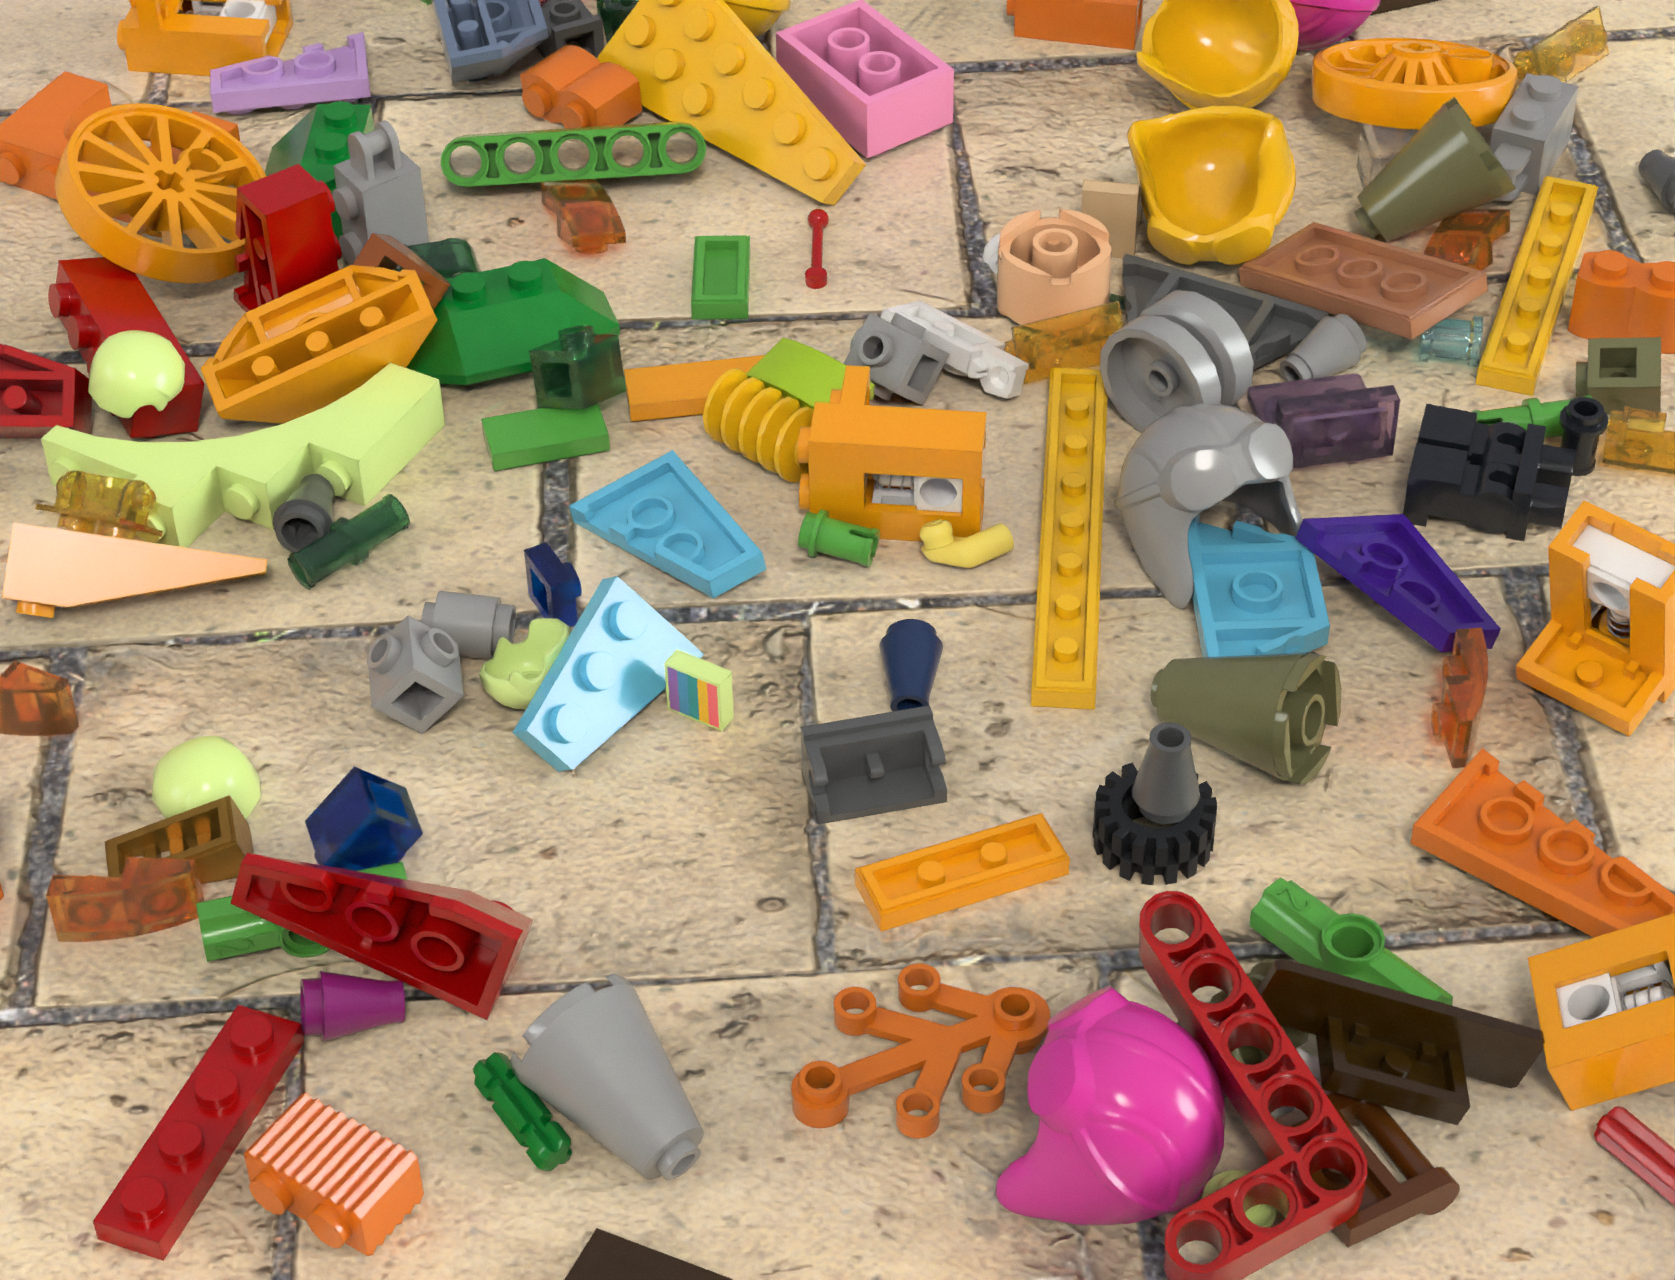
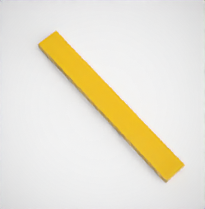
(1070, 542)

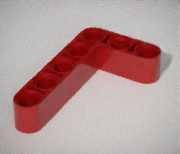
(1255, 1094)

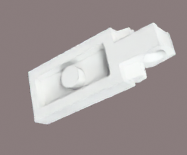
(969, 349)

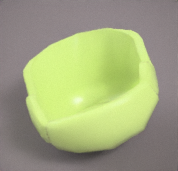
(134, 372)
(521, 667)
(202, 773)

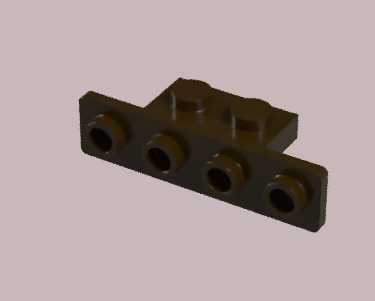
(1397, 1044)

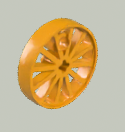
(1409, 79)
(155, 192)

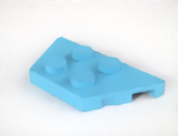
(1255, 592)

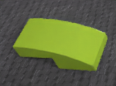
(801, 372)

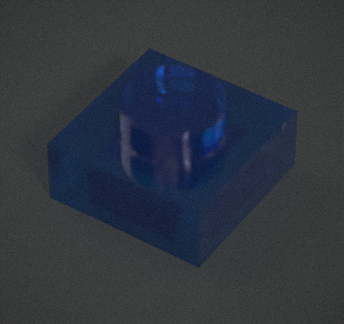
(552, 584)

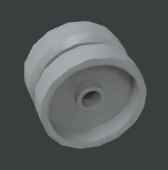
(1175, 356)

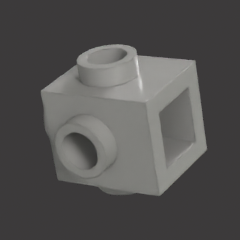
(897, 357)
(414, 674)

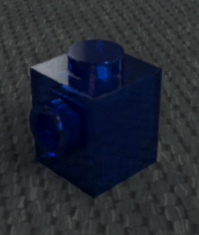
(363, 823)

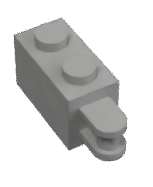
(1533, 131)
(378, 192)

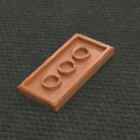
(1363, 279)

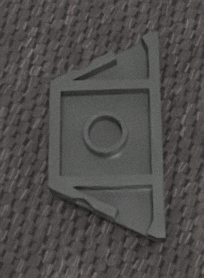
(1268, 322)

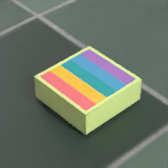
(699, 690)

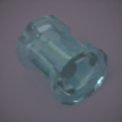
(1453, 340)

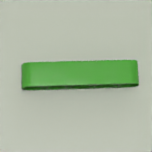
(550, 168)

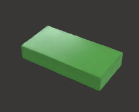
(721, 277)
(544, 436)

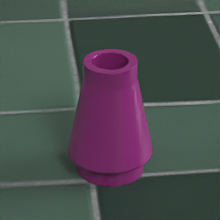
(348, 1004)

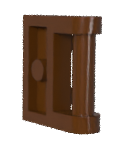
(1384, 1198)

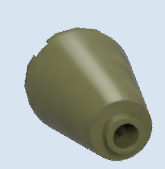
(1433, 177)
(1255, 707)

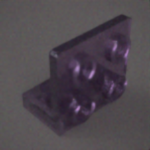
(1330, 417)

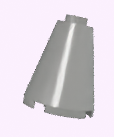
(611, 1077)

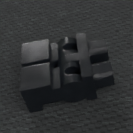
(1486, 474)

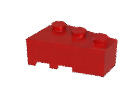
(285, 235)
(40, 395)

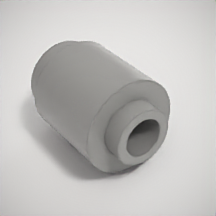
(471, 621)

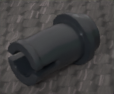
(1582, 424)

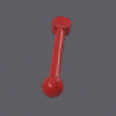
(816, 275)

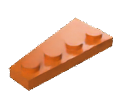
(1532, 854)

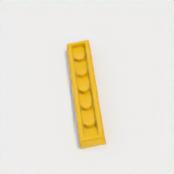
(1537, 286)

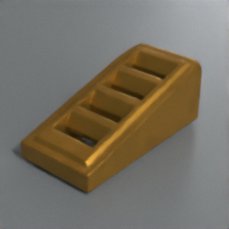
(213, 830)

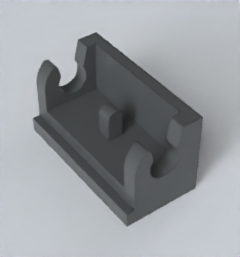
(873, 764)

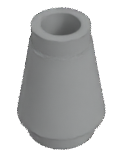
(1326, 350)

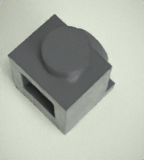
(571, 22)

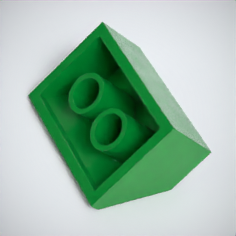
(320, 143)

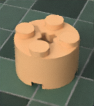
(1052, 265)

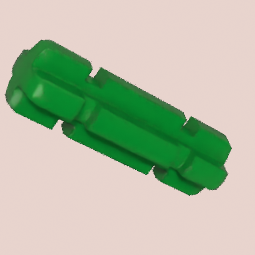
(522, 1112)

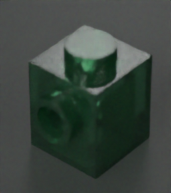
(577, 369)

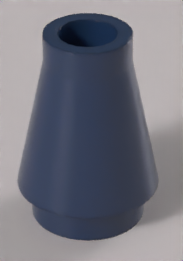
(910, 662)

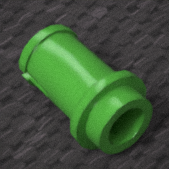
(838, 538)

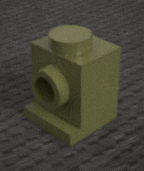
(1622, 373)

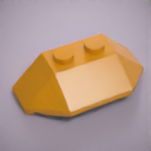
(318, 343)

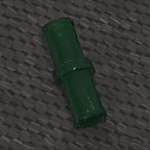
(348, 541)

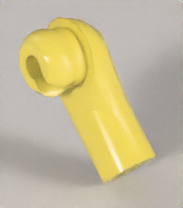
(964, 552)

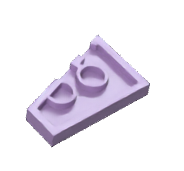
(291, 84)

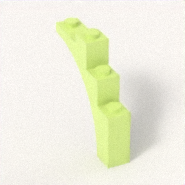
(351, 442)

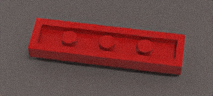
(199, 1133)

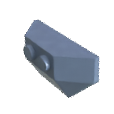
(487, 35)

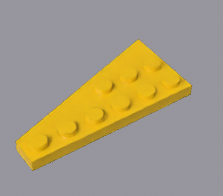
(712, 72)

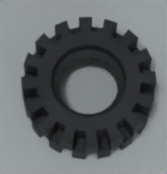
(1147, 848)

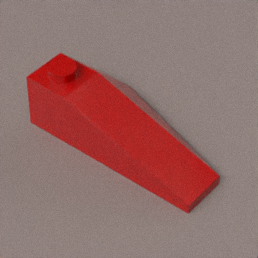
(407, 929)

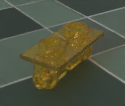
(1566, 50)
(1064, 340)
(1639, 441)
(109, 502)

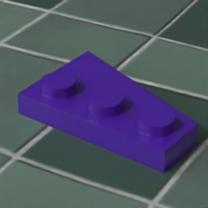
(1400, 573)

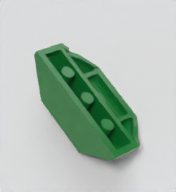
(501, 314)

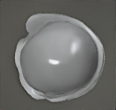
(1190, 464)

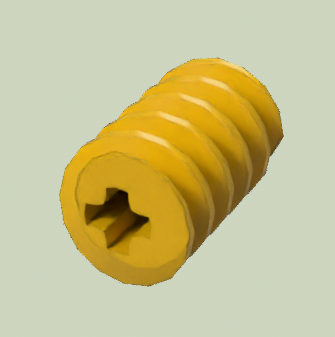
(757, 422)

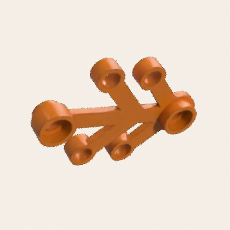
(1006, 1020)

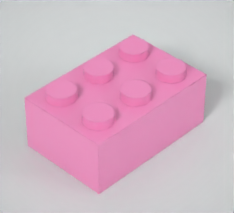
(868, 77)

